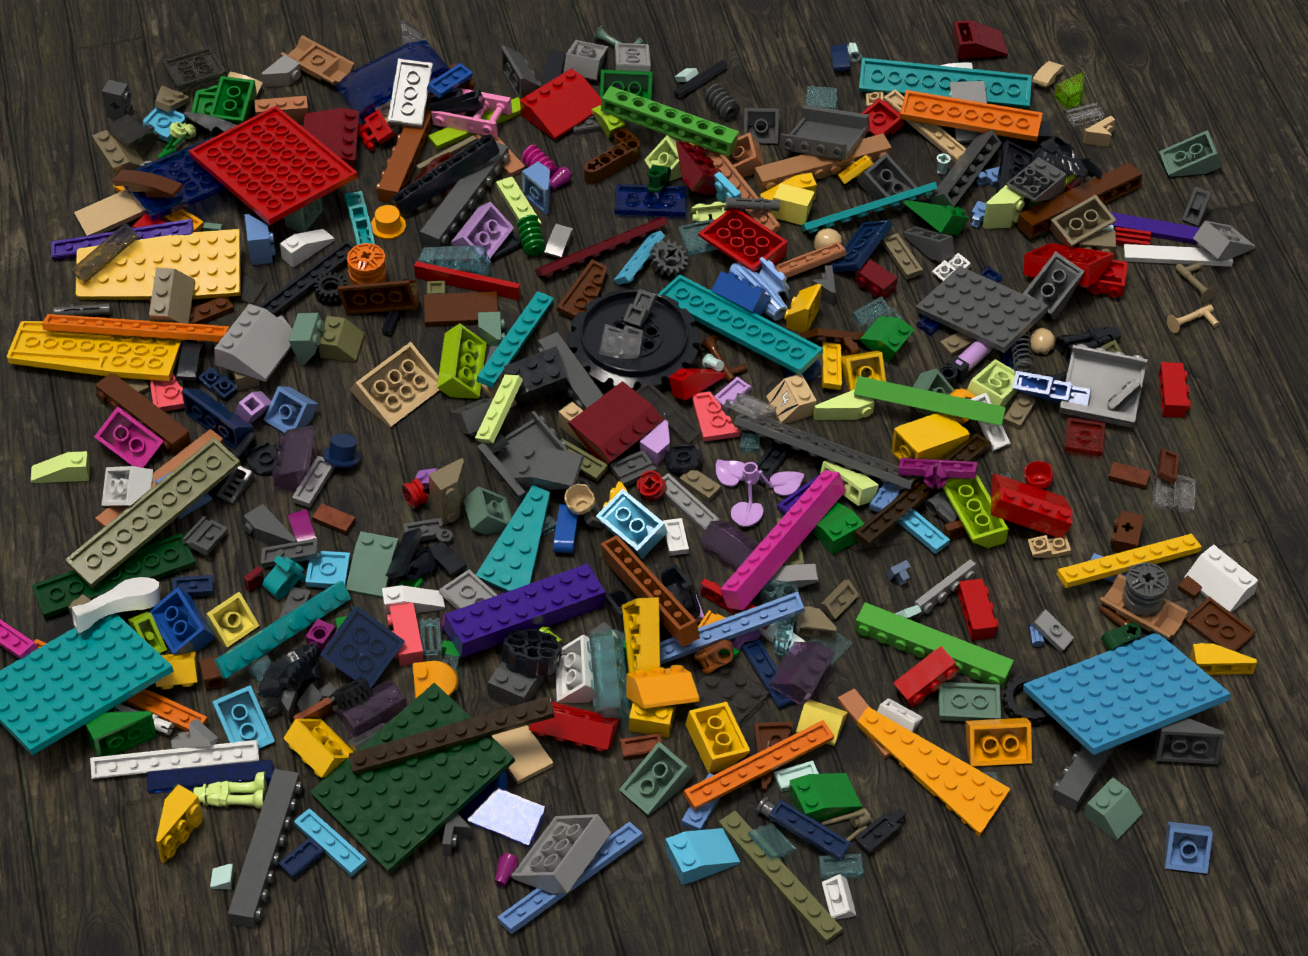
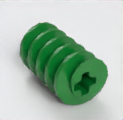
(531, 235)

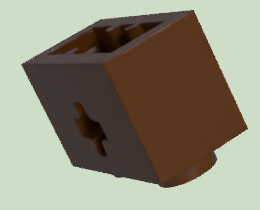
(1128, 531)

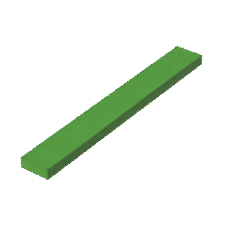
(929, 400)

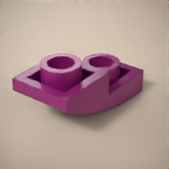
(301, 525)

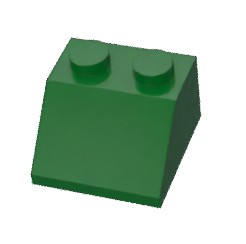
(887, 336)

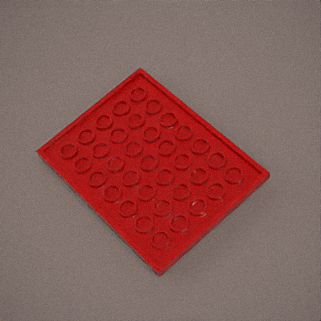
(273, 164)

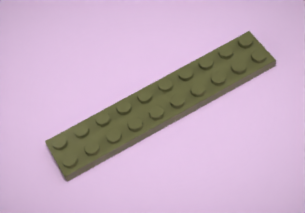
(152, 512)

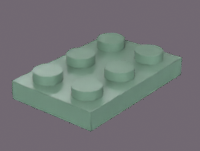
(969, 701)

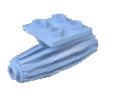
(769, 279)

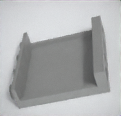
(1105, 376)

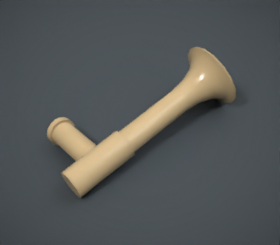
(1174, 323)

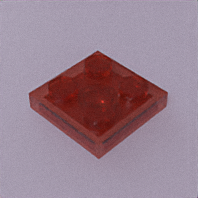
(1084, 437)

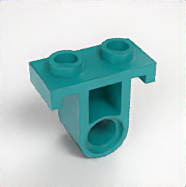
(283, 577)

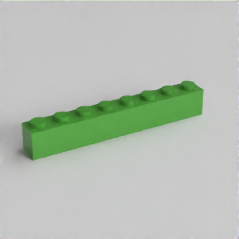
(923, 640)

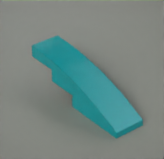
(359, 218)

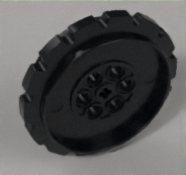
(666, 346)

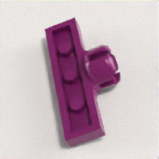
(937, 471)

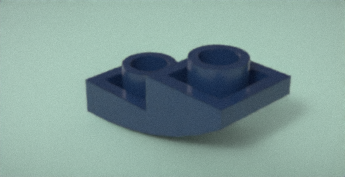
(840, 57)
(216, 383)

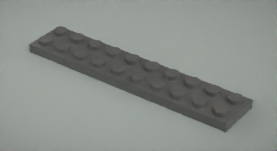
(830, 450)

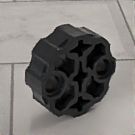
(531, 652)

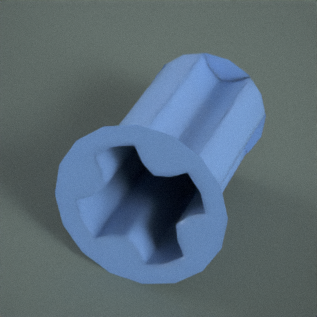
(1036, 636)

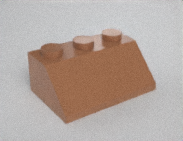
(292, 106)

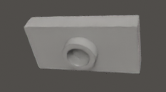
(1052, 630)

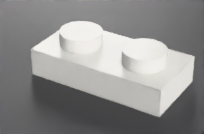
(676, 537)

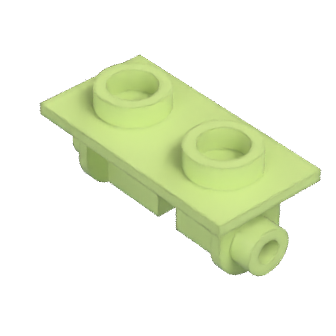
(701, 211)

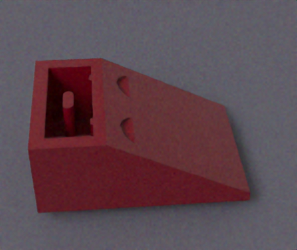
(977, 40)
(697, 168)

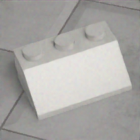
(125, 485)
(1222, 579)
(574, 674)

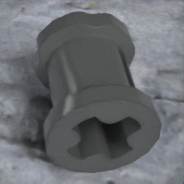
(765, 808)

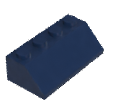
(215, 416)

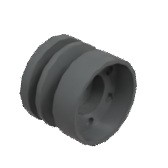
(1145, 589)

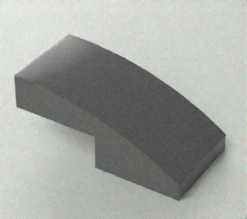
(640, 308)

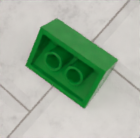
(630, 81)
(234, 99)

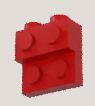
(883, 118)
(1112, 280)

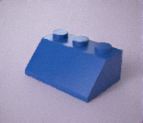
(181, 623)

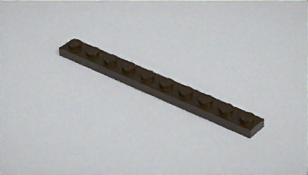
(914, 497)
(451, 735)

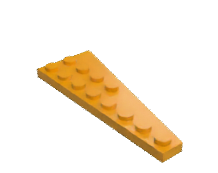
(960, 786)

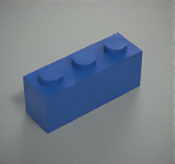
(741, 292)

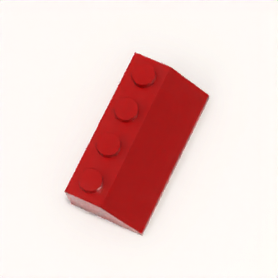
(578, 726)

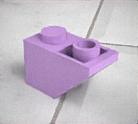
(252, 406)
(656, 443)

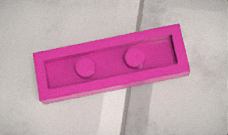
(15, 641)

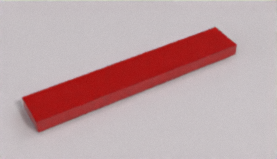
(467, 280)

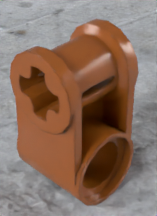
(711, 658)

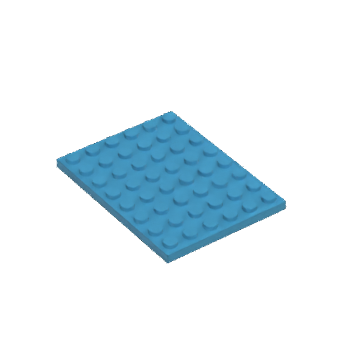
(1126, 693)

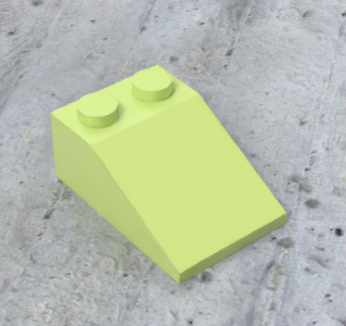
(996, 382)

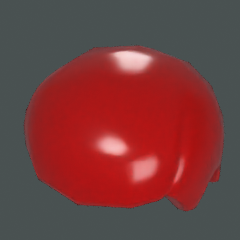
(1038, 474)

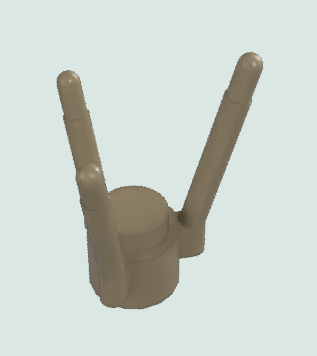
(857, 819)

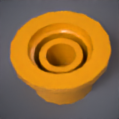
(388, 223)

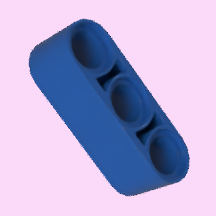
(565, 531)

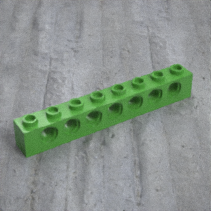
(669, 121)

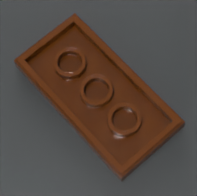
(457, 307)

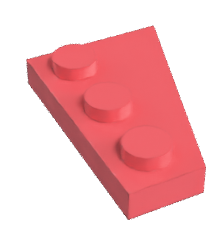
(167, 394)
(712, 419)

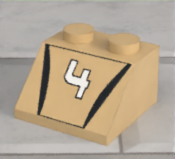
(792, 399)

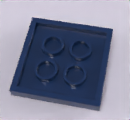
(362, 646)

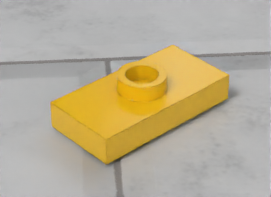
(855, 169)

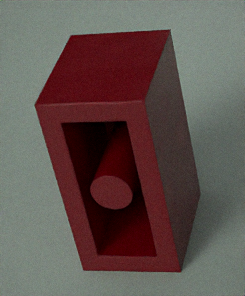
(876, 280)

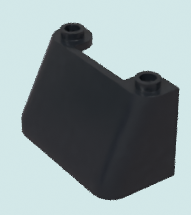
(674, 581)

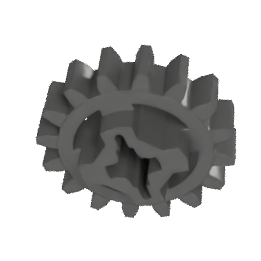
(668, 258)

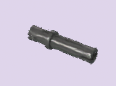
(755, 204)
(85, 310)

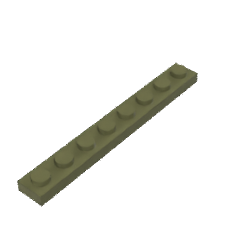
(782, 879)

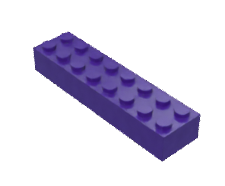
(526, 607)

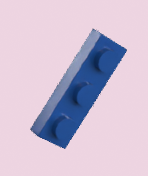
(449, 80)

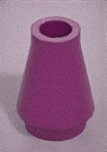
(560, 178)
(506, 866)

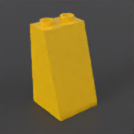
(928, 438)

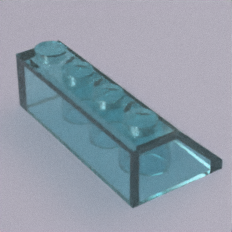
(609, 675)

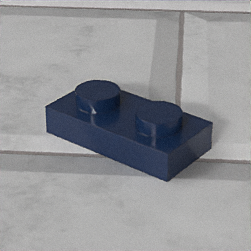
(195, 585)

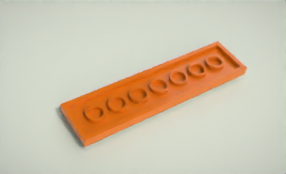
(971, 115)

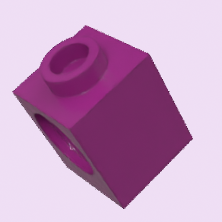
(320, 630)

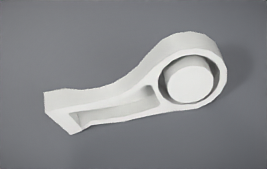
(127, 596)

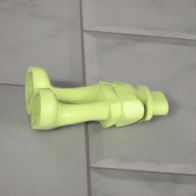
(220, 795)

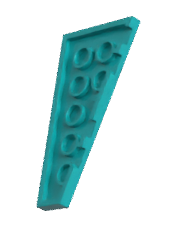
(516, 550)

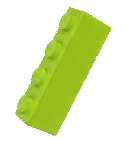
(461, 363)
(974, 510)

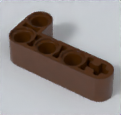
(624, 152)

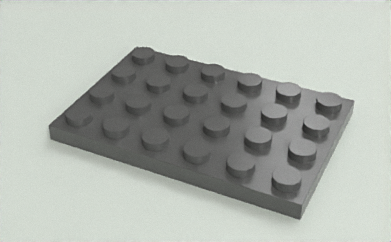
(982, 309)

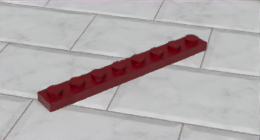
(595, 250)

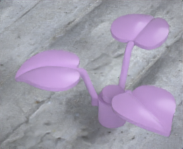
(732, 472)

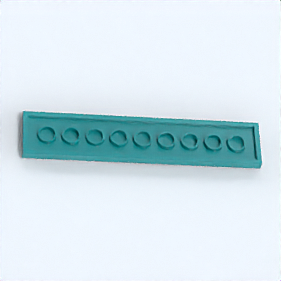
(888, 75)
(743, 325)

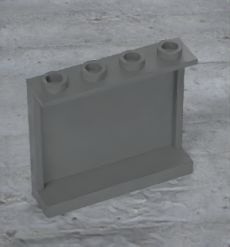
(827, 132)
(506, 463)

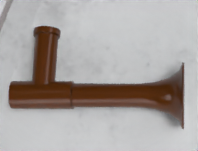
(710, 344)

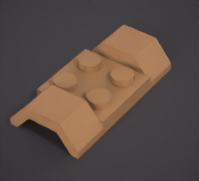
(320, 61)
(1164, 622)

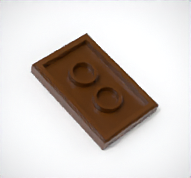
(1219, 626)

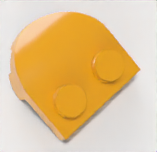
(434, 672)

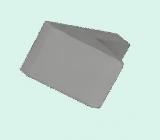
(197, 737)

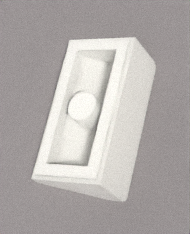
(900, 714)
(838, 897)

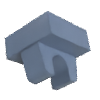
(899, 573)

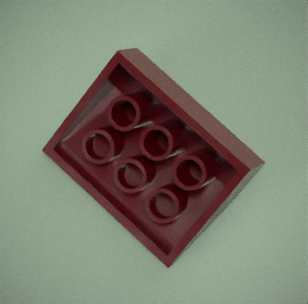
(336, 130)
(615, 422)

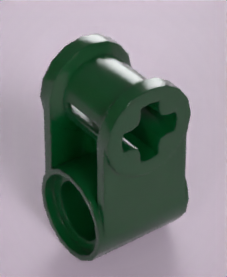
(658, 177)
(1121, 636)

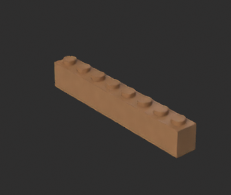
(774, 173)

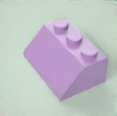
(484, 229)

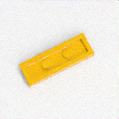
(831, 366)

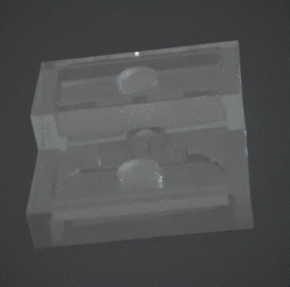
(620, 342)
(750, 406)
(1176, 496)

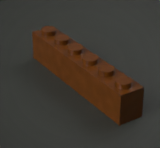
(120, 394)

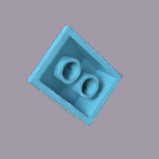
(632, 523)
(242, 718)
(700, 854)

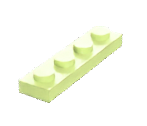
(515, 198)
(498, 408)

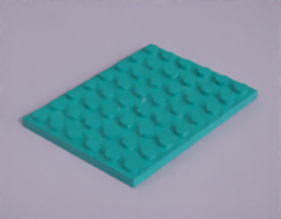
(75, 681)

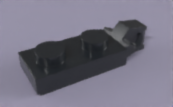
(880, 831)

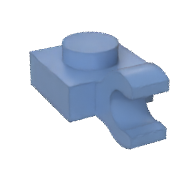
(989, 176)
(978, 214)

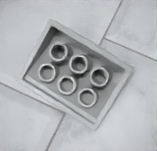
(254, 344)
(562, 853)

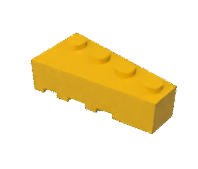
(642, 633)

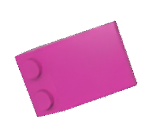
(128, 438)

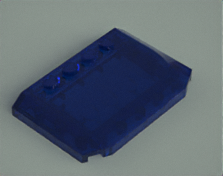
(374, 82)

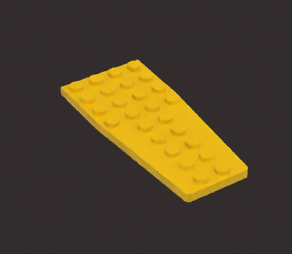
(207, 257)
(94, 353)

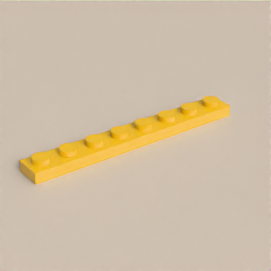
(1123, 561)

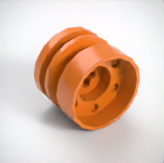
(366, 264)

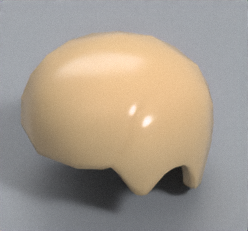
(826, 237)
(1042, 341)
(579, 499)

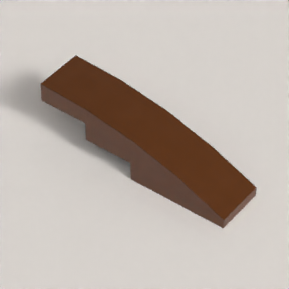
(150, 183)

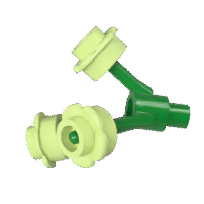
(178, 131)

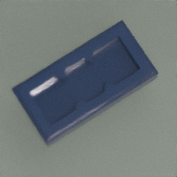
(301, 858)

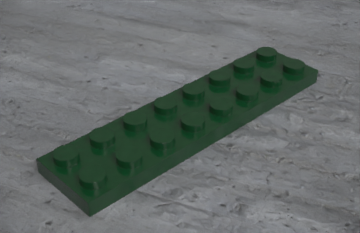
(150, 561)

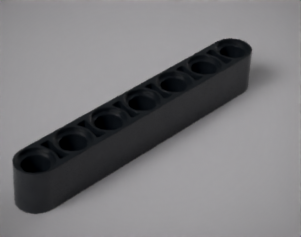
(445, 175)

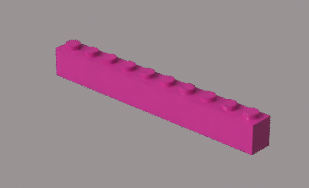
(782, 540)

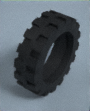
(1014, 711)

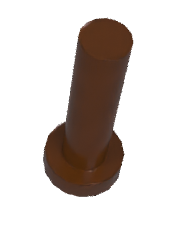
(1113, 616)

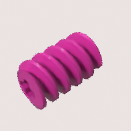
(533, 155)

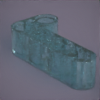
(459, 258)
(783, 629)

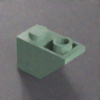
(490, 327)

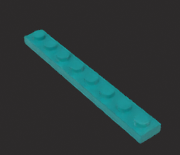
(861, 211)
(514, 339)
(282, 629)

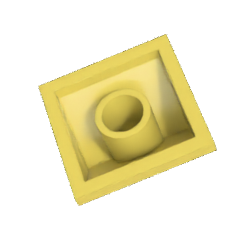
(794, 204)
(231, 620)
(815, 712)

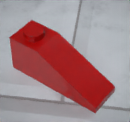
(689, 382)

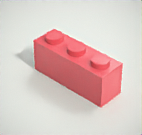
(405, 625)

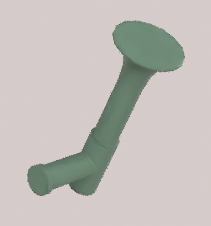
(601, 34)

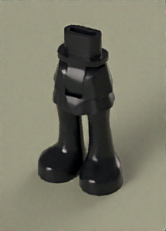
(1096, 338)

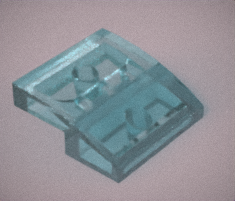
(869, 313)

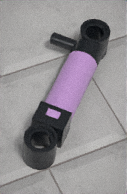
(958, 367)

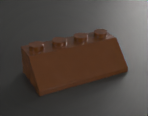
(379, 297)

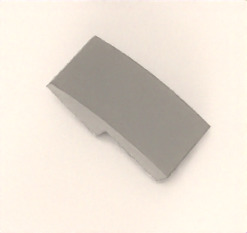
(558, 241)

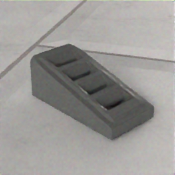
(233, 476)

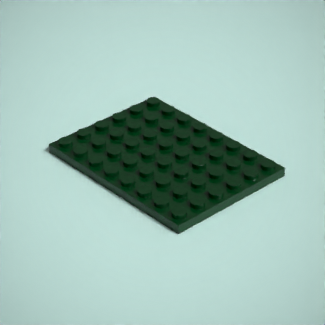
(409, 801)

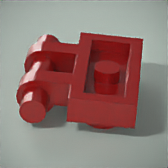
(380, 130)

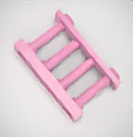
(459, 121)

